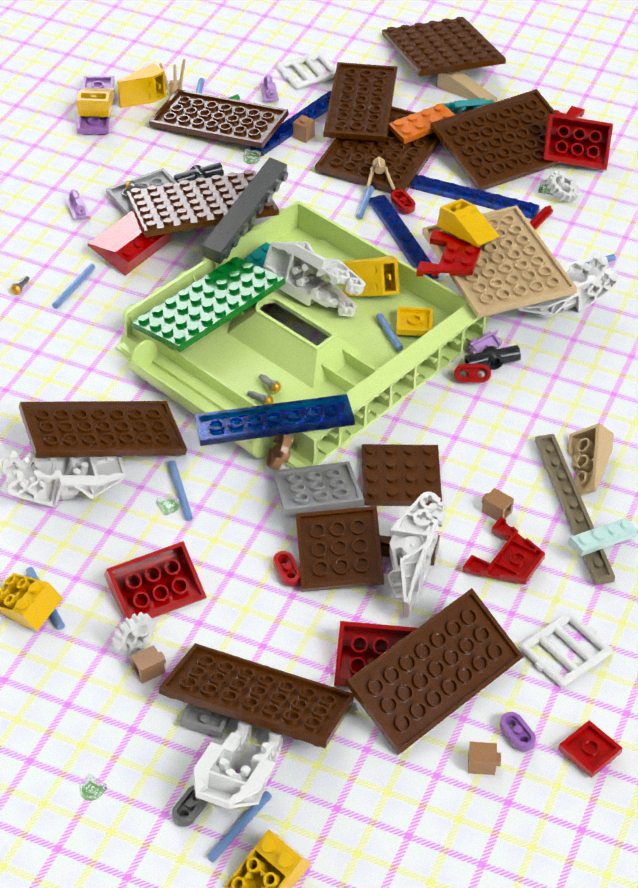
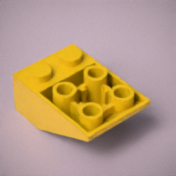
(142, 87)
(95, 102)
(466, 223)
(378, 274)
(28, 600)
(270, 865)

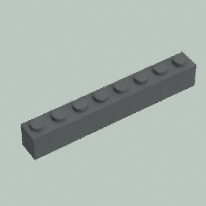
(244, 211)

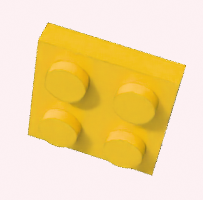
(414, 321)

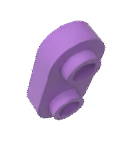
(519, 732)

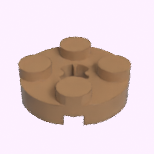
(280, 452)

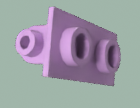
(269, 89)
(76, 205)
(488, 339)

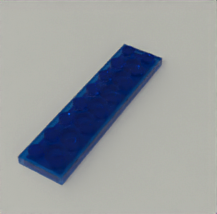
(274, 419)

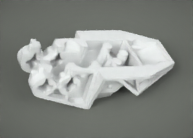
(305, 276)
(588, 287)
(60, 477)
(413, 547)
(216, 775)

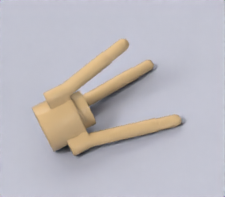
(174, 84)
(379, 167)

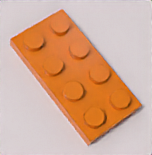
(418, 124)

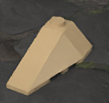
(463, 86)
(590, 454)

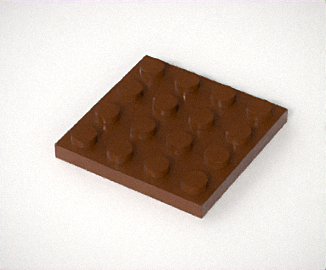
(399, 473)
(339, 548)

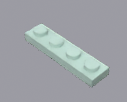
(603, 536)

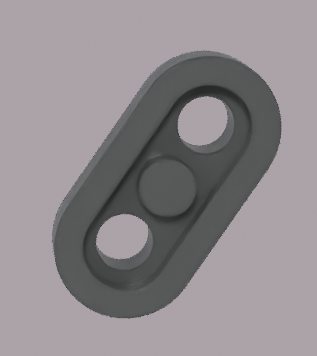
(188, 807)

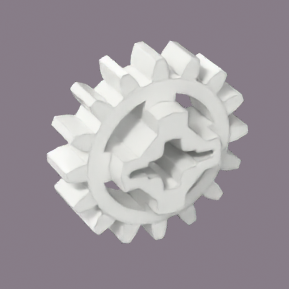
(563, 186)
(134, 633)

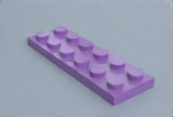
(94, 124)

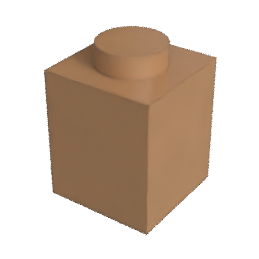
(304, 128)
(497, 504)
(148, 664)
(483, 758)

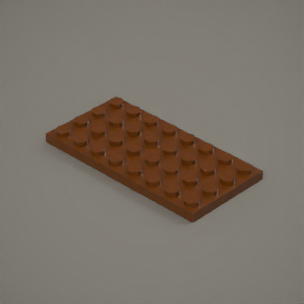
(361, 102)
(219, 118)
(101, 428)
(434, 671)
(258, 695)

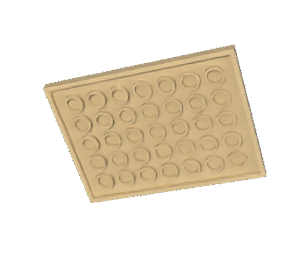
(511, 268)

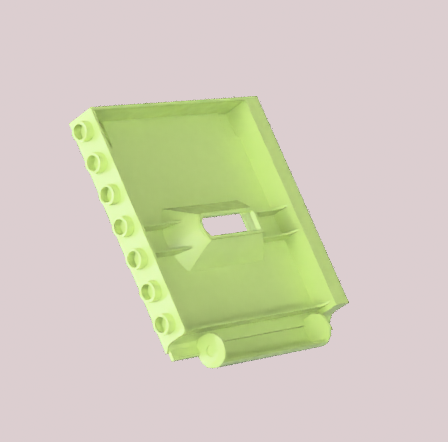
(352, 361)

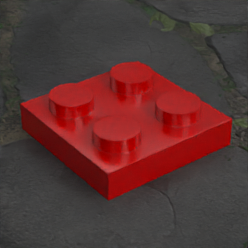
(590, 748)

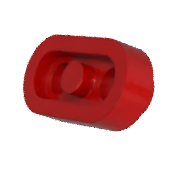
(403, 201)
(472, 373)
(287, 568)

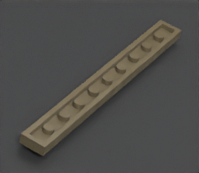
(572, 505)

